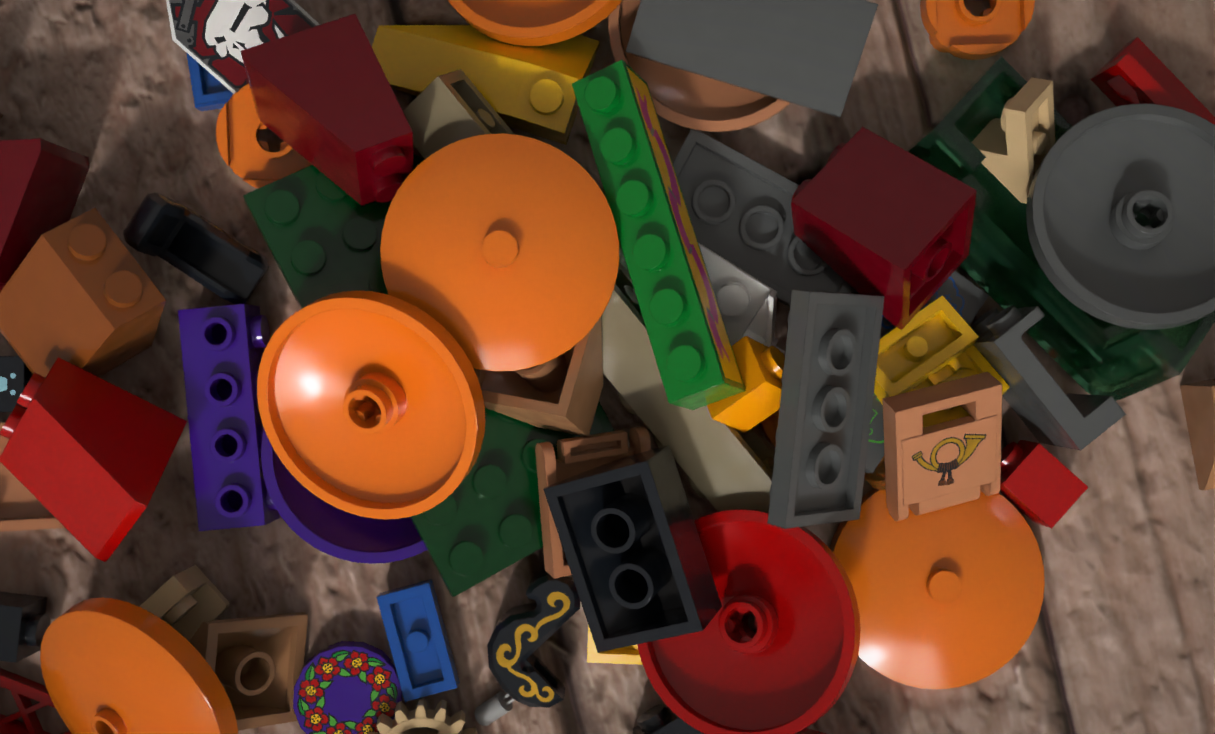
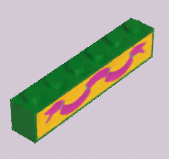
(657, 238)

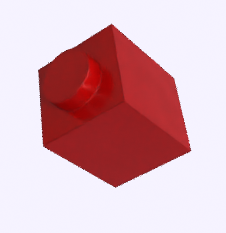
(1038, 482)

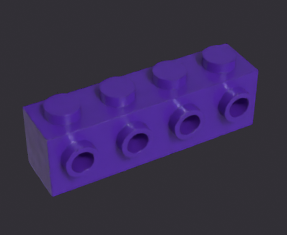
(225, 426)

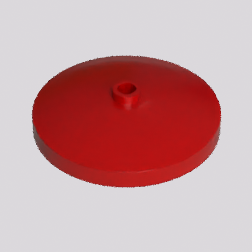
(803, 640)

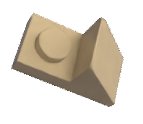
(1020, 138)

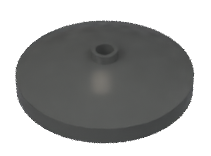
(1129, 216)

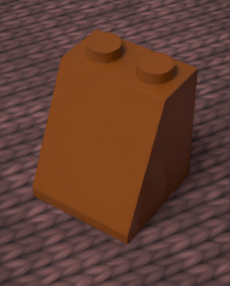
(79, 300)

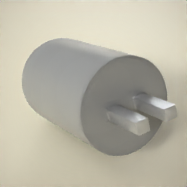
(493, 708)

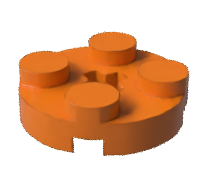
(974, 37)
(240, 144)

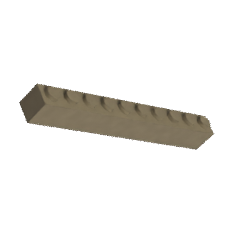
(720, 461)

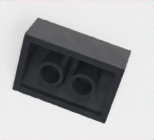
(634, 550)

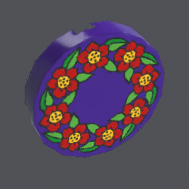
(346, 690)

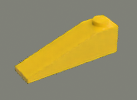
(522, 83)

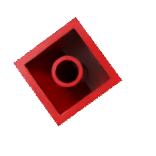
(88, 452)

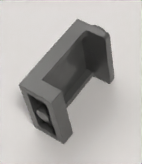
(1033, 394)

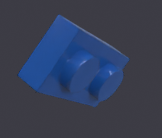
(418, 640)

